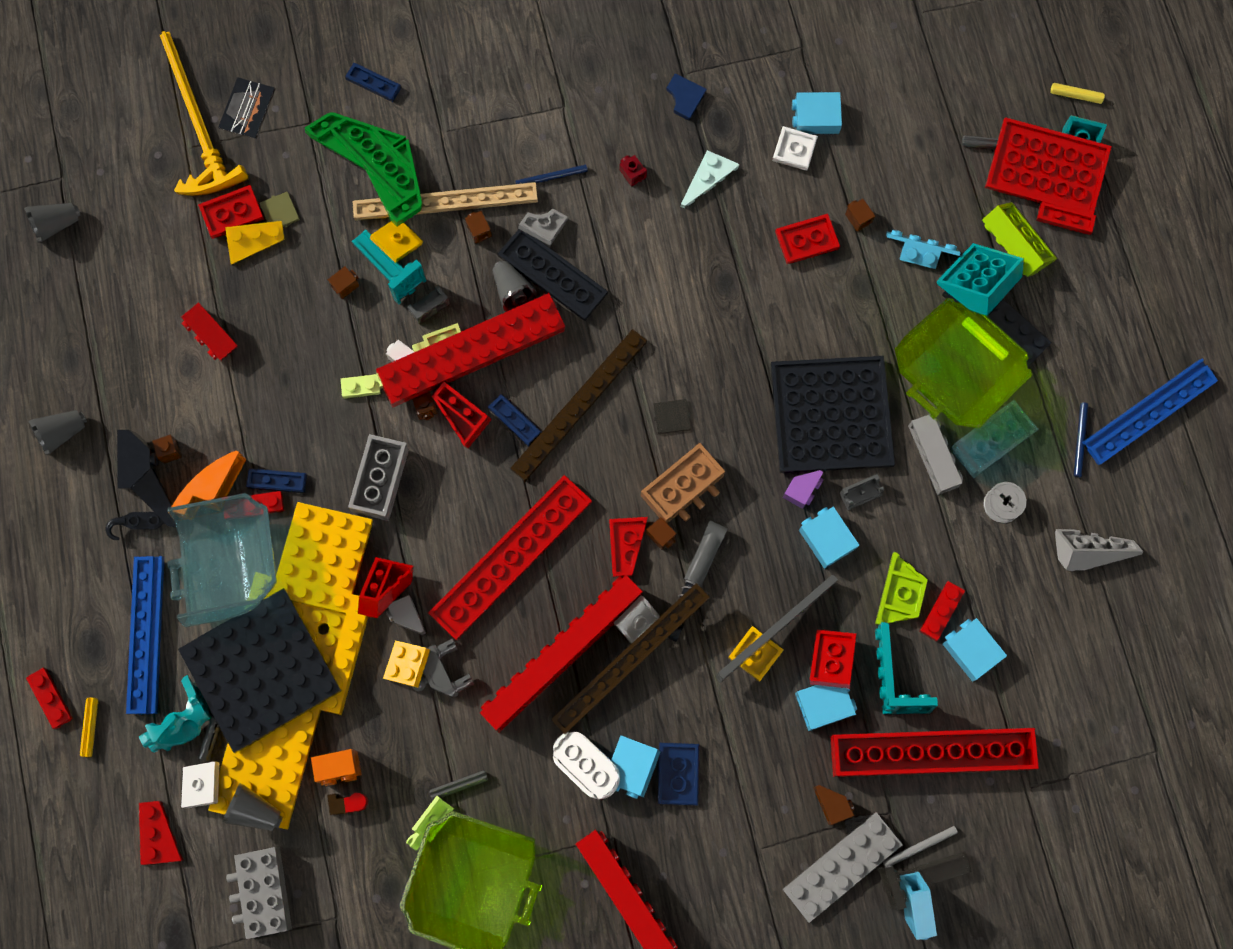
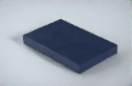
(678, 774)

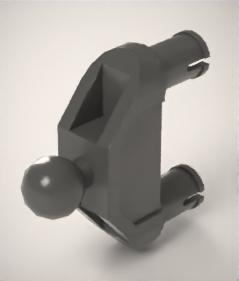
(436, 674)

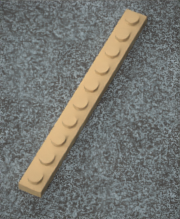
(455, 200)

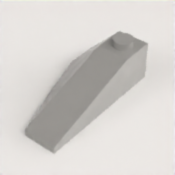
(1086, 552)

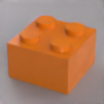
(336, 766)

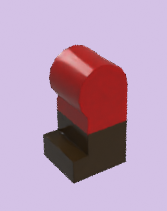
(354, 803)

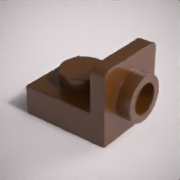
(425, 406)

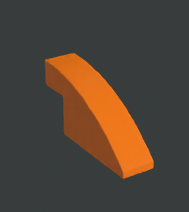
(213, 481)

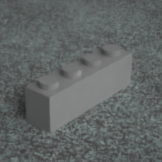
(935, 454)

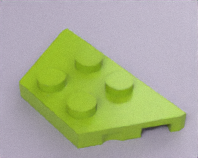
(901, 593)

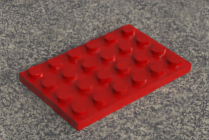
(1048, 166)

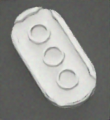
(586, 765)

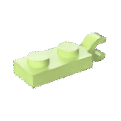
(436, 336)
(360, 386)
(435, 811)

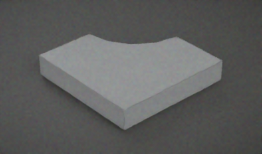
(544, 226)

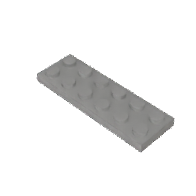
(842, 867)

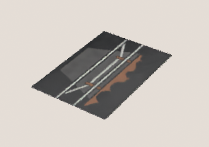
(246, 107)

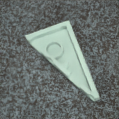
(711, 171)

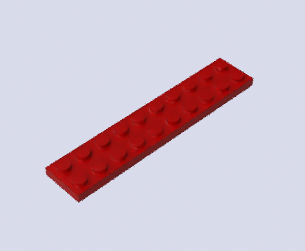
(510, 557)

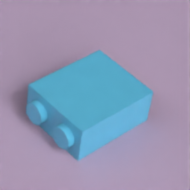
(817, 112)
(828, 536)
(974, 649)
(825, 705)
(635, 765)
(919, 908)

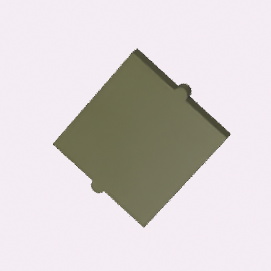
(279, 209)

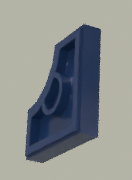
(686, 95)

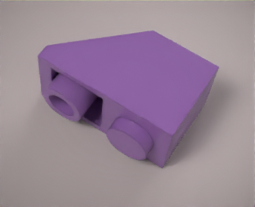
(801, 488)

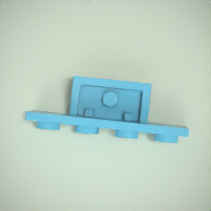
(921, 251)

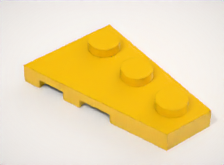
(252, 238)

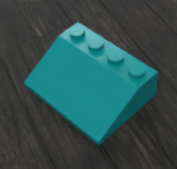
(982, 277)

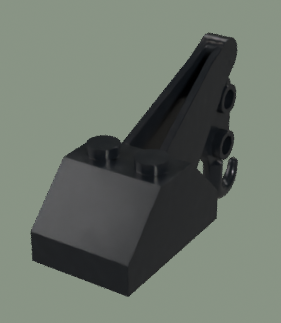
(137, 472)

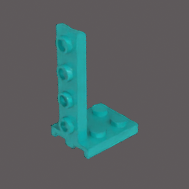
(401, 280)
(904, 704)

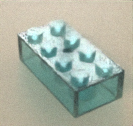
(1007, 427)

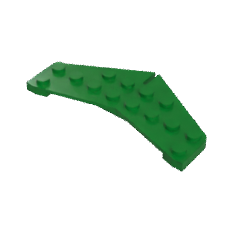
(383, 156)

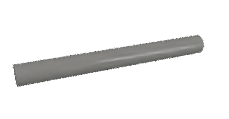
(920, 846)

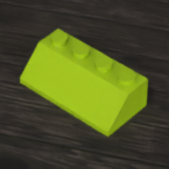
(1018, 238)

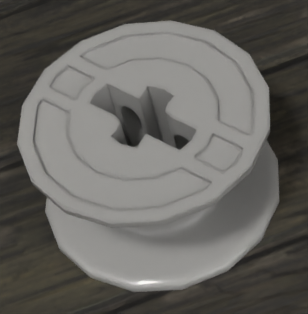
(1015, 503)

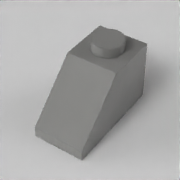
(405, 615)

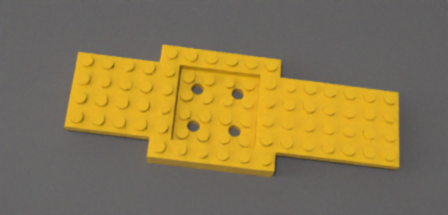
(320, 578)

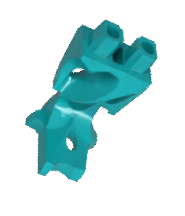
(179, 726)

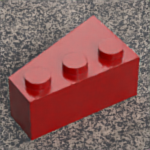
(208, 332)
(462, 414)
(383, 585)

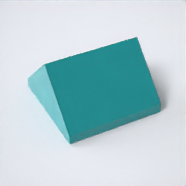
(1084, 128)

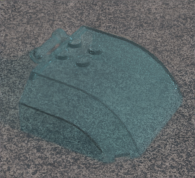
(223, 558)

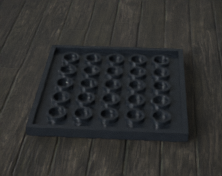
(832, 414)
(259, 670)

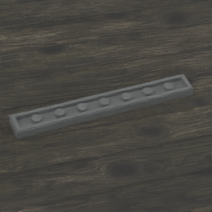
(776, 628)

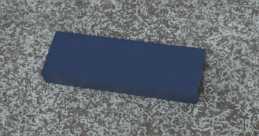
(373, 82)
(514, 420)
(276, 480)

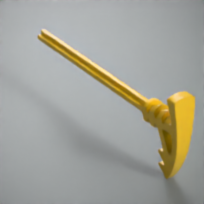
(212, 161)

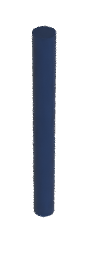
(553, 175)
(1080, 438)

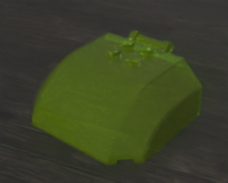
(961, 364)
(469, 883)

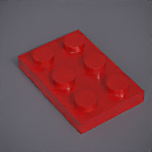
(231, 210)
(807, 238)
(833, 659)

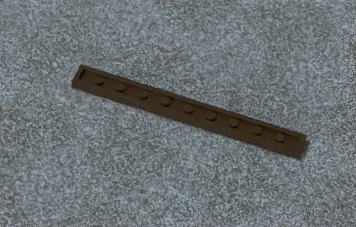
(578, 405)
(630, 658)

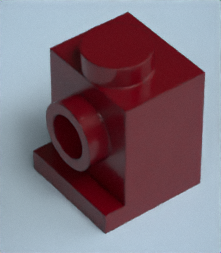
(635, 174)

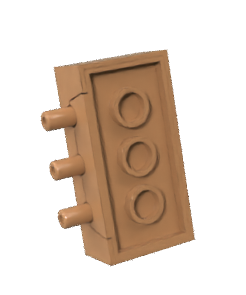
(683, 484)

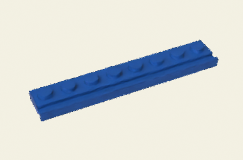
(1150, 411)
(145, 635)

